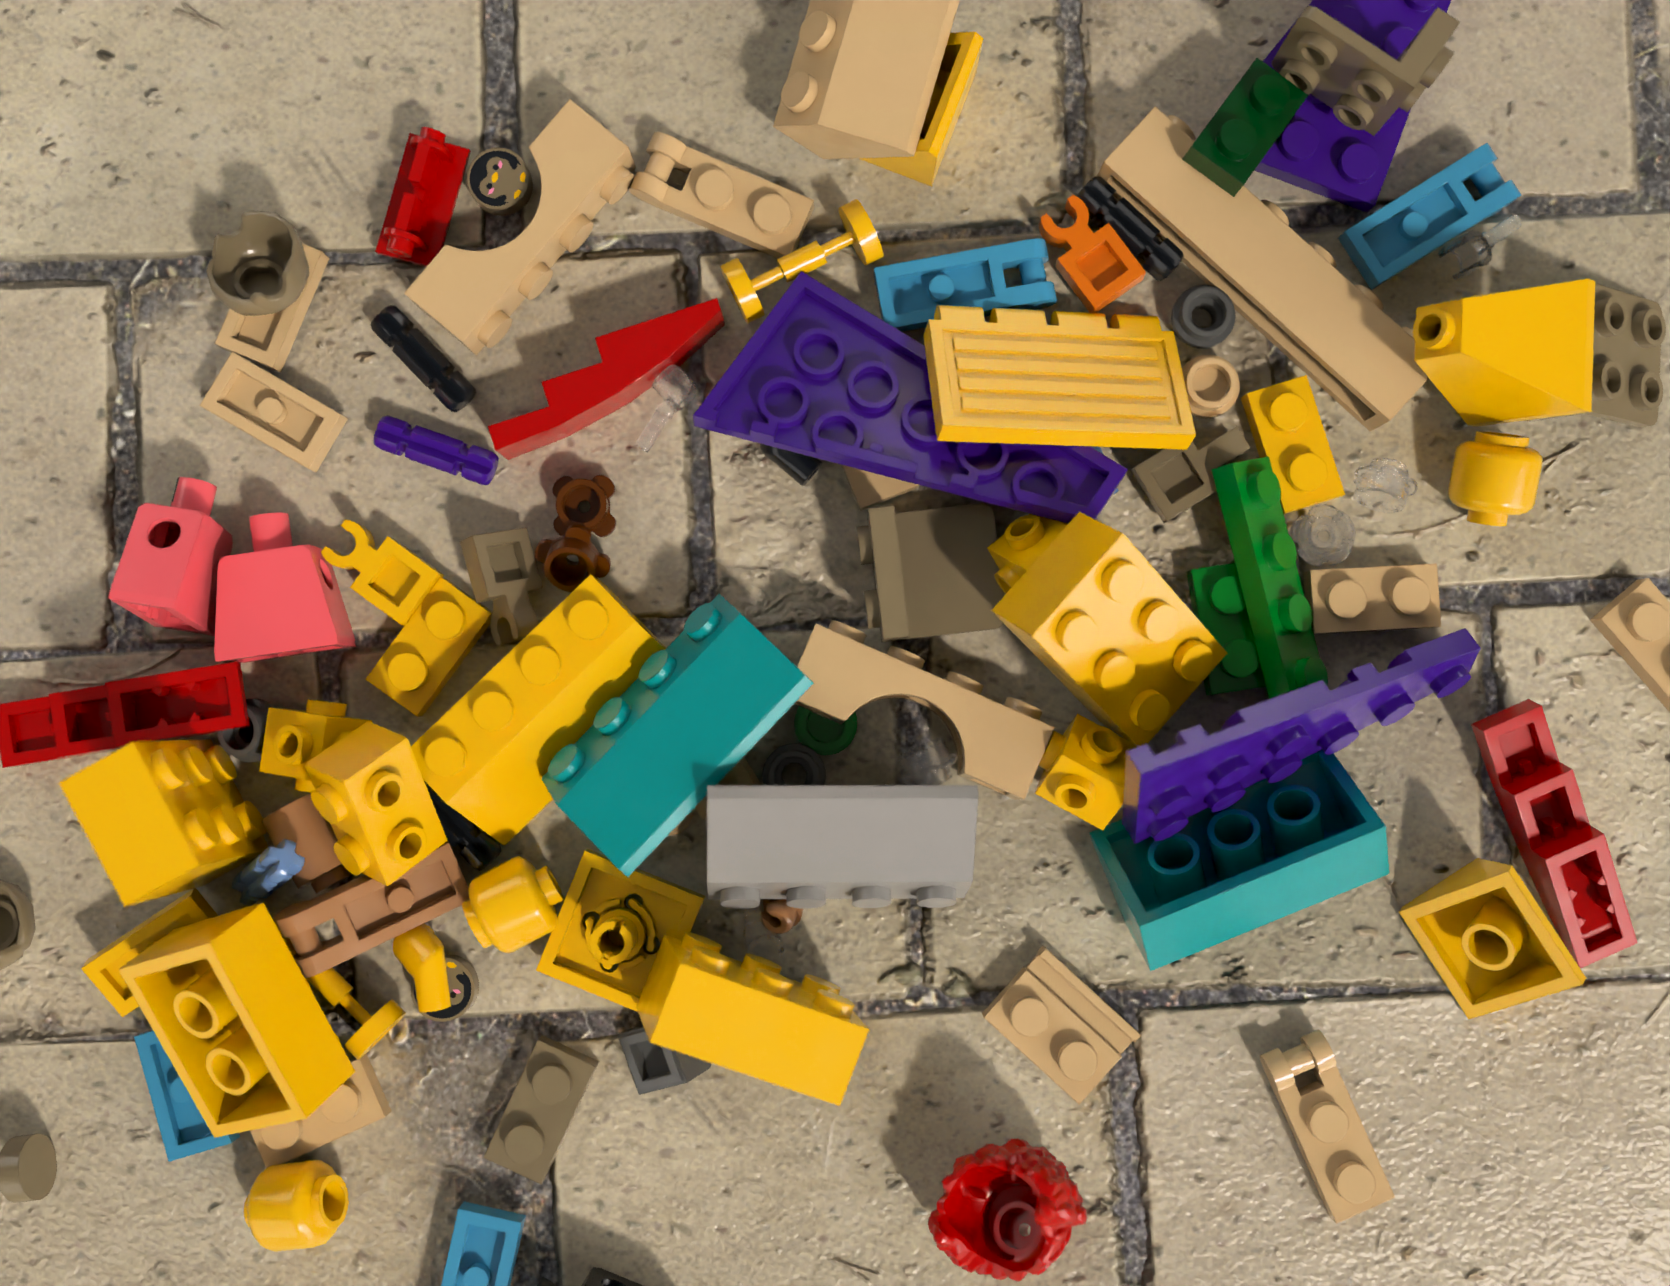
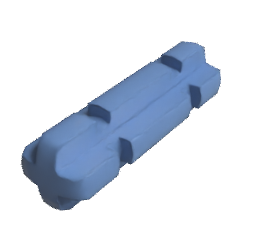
(268, 872)

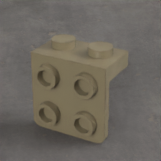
(1356, 76)
(1626, 358)
(930, 571)

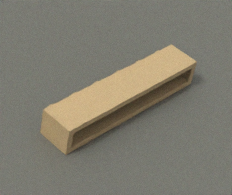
(1269, 273)

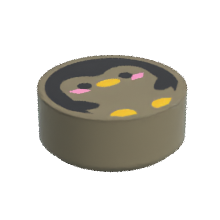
(499, 181)
(462, 987)

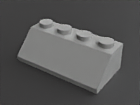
(840, 844)

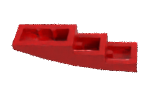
(628, 368)
(123, 712)
(1553, 833)

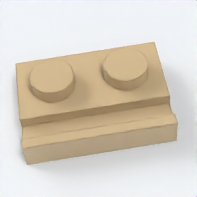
(1060, 1025)

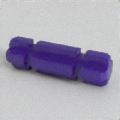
(435, 450)

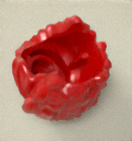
(994, 1201)

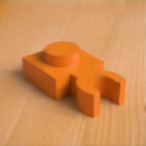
(1094, 264)

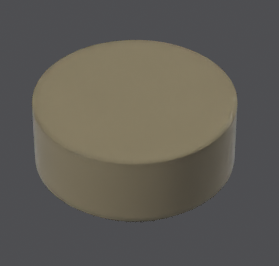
(27, 1168)

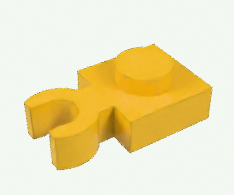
(389, 576)

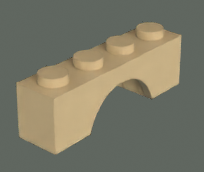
(479, 290)
(993, 741)

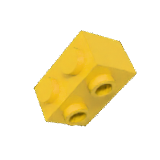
(375, 803)

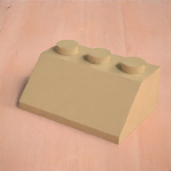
(864, 76)

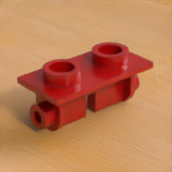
(423, 198)

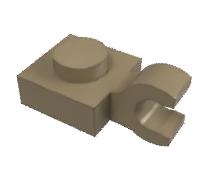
(1183, 478)
(504, 571)

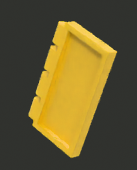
(1056, 381)

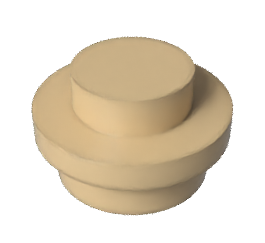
(1210, 385)

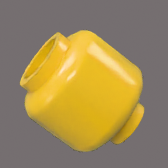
(1495, 477)
(512, 904)
(296, 1205)

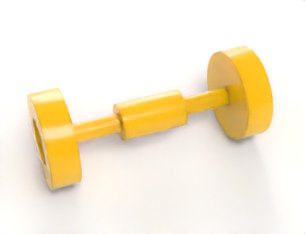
(859, 233)
(373, 1027)

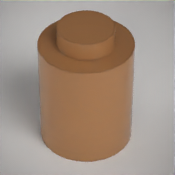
(314, 840)

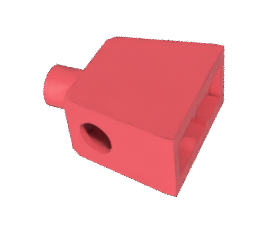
(173, 561)
(277, 598)

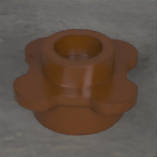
(572, 492)
(566, 573)

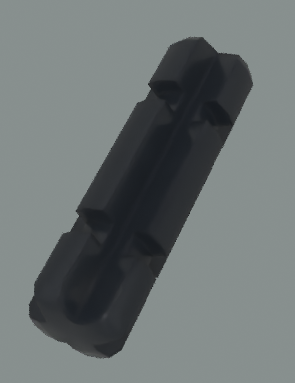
(1132, 227)
(423, 358)
(477, 846)

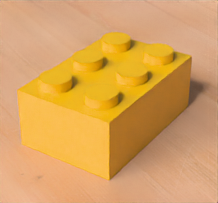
(1110, 629)
(165, 817)
(751, 1017)
(238, 1021)

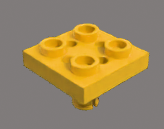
(579, 950)

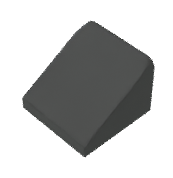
(657, 1066)

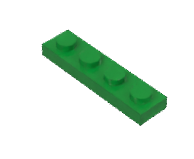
(1269, 575)

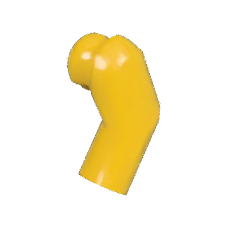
(425, 961)

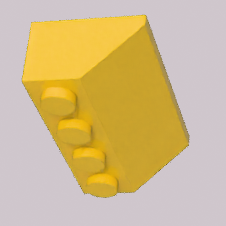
(536, 700)

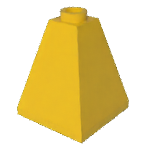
(1511, 352)

